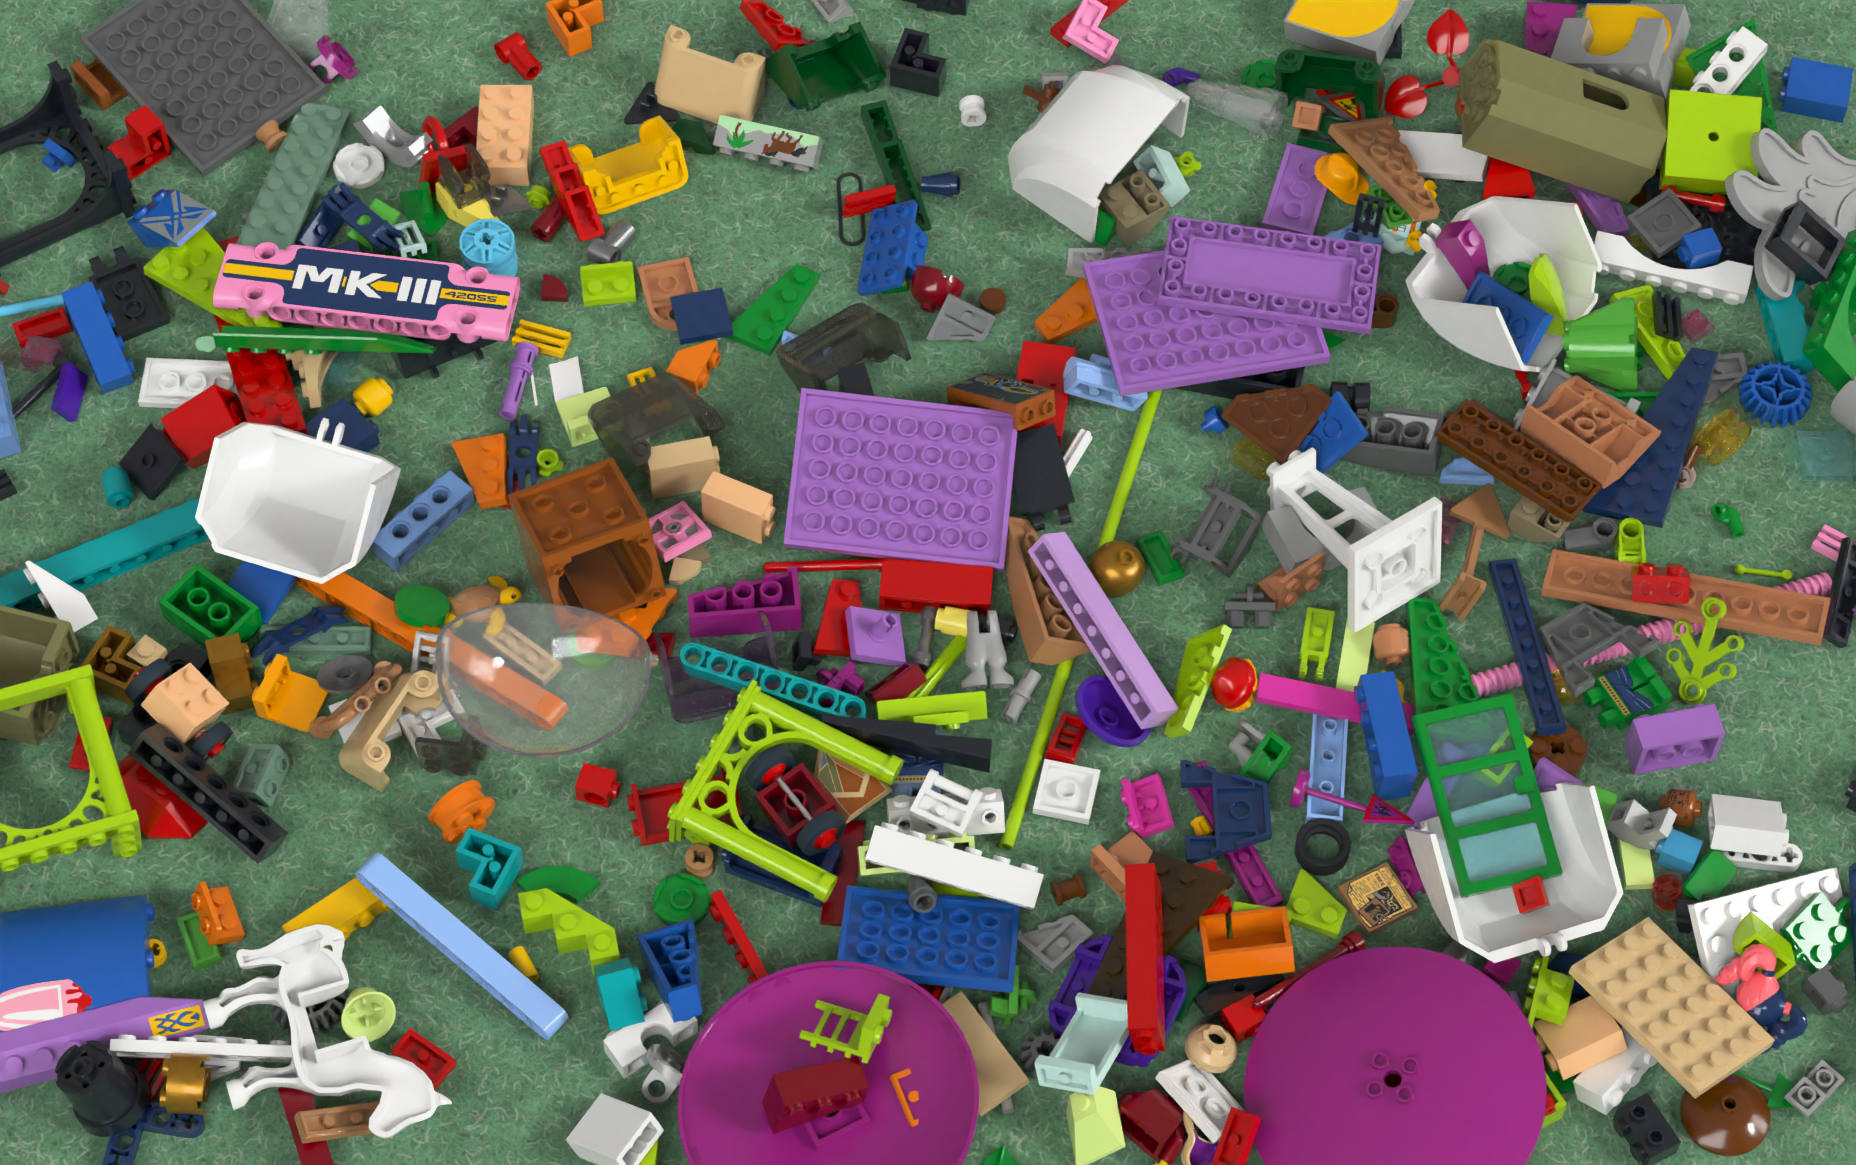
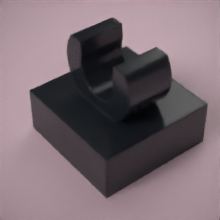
(802, 653)

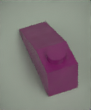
(1464, 250)

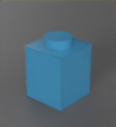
(1678, 852)

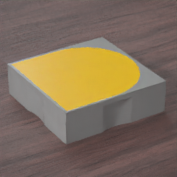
(1347, 26)
(1614, 27)

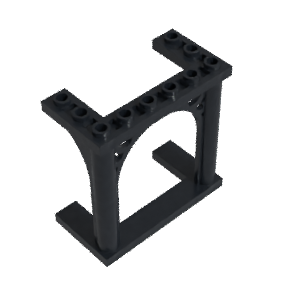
(58, 111)

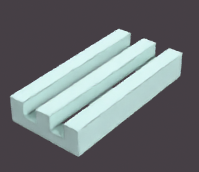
(410, 247)

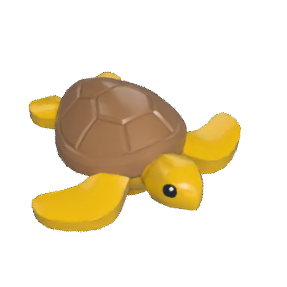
(482, 596)

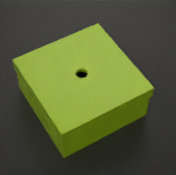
(1707, 139)

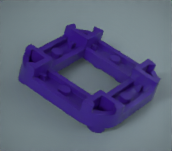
(1080, 979)

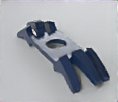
(351, 211)
(522, 465)
(279, 641)

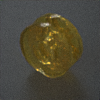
(1723, 436)

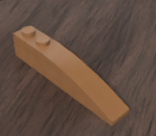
(1042, 620)

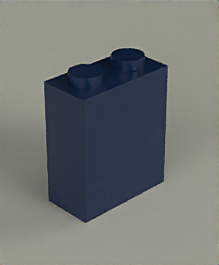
(358, 431)

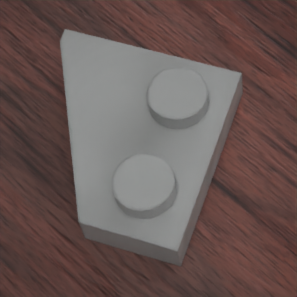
(1055, 942)

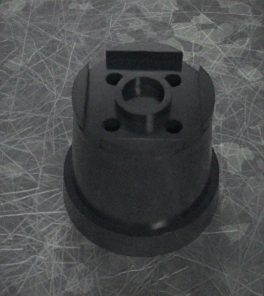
(104, 1091)

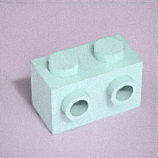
(1163, 173)

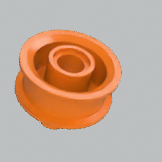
(460, 809)

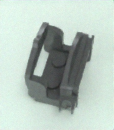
(1215, 529)

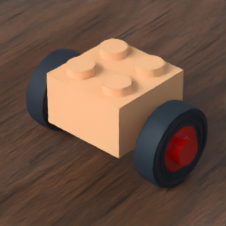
(182, 705)

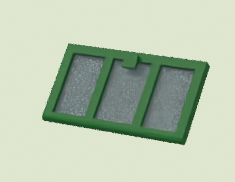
(1486, 795)

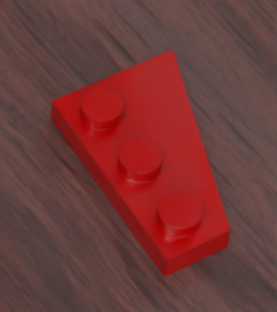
(771, 25)
(832, 631)

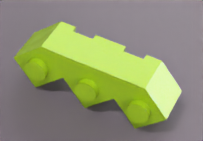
(572, 926)

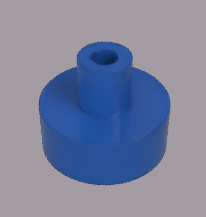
(1214, 421)

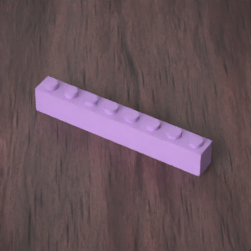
(1103, 630)

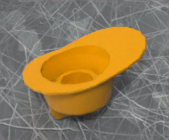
(1341, 176)

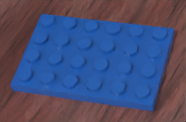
(953, 945)

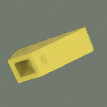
(467, 215)

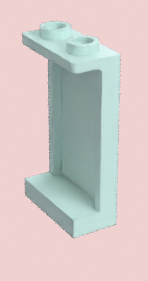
(1086, 1045)

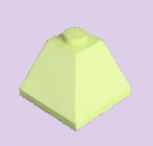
(1094, 1125)

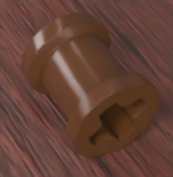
(1067, 889)

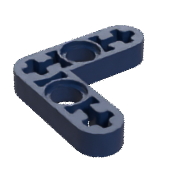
(147, 1124)

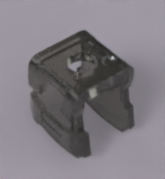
(476, 175)

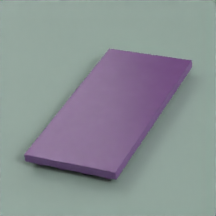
(1269, 274)

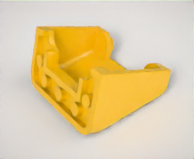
(635, 171)

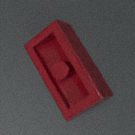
(897, 684)

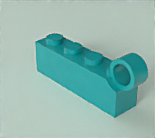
(1786, 327)

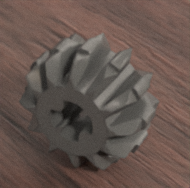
(1036, 1047)

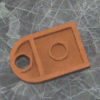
(664, 281)

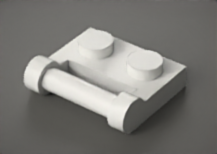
(942, 810)

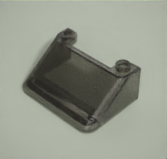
(646, 410)

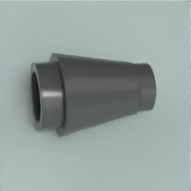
(921, 895)

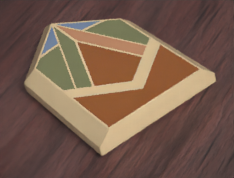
(848, 786)

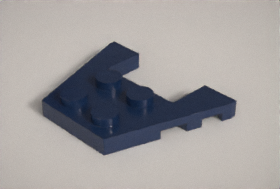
(1239, 812)

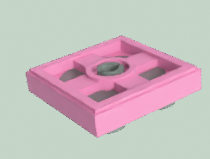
(677, 531)

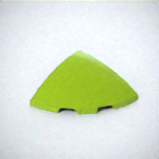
(1548, 292)

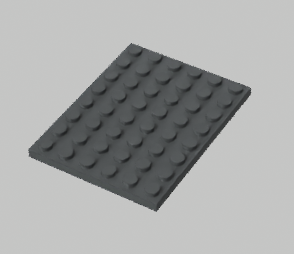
(204, 72)

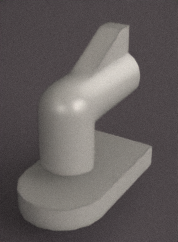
(1238, 743)

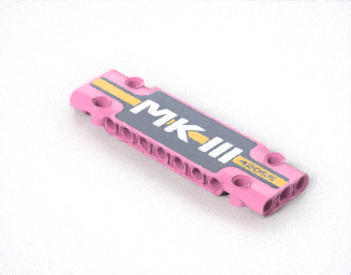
(367, 292)

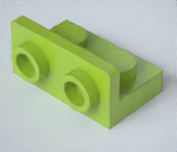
(608, 283)

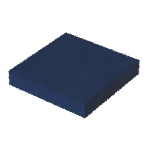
(701, 316)

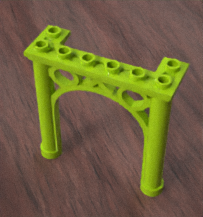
(769, 715)

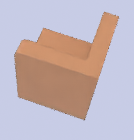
(1308, 116)

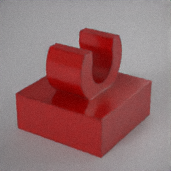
(1530, 895)

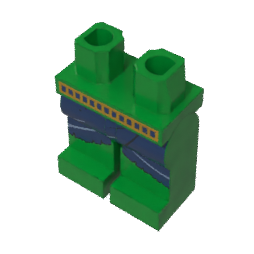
(1628, 694)

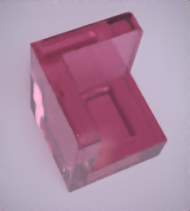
(39, 351)

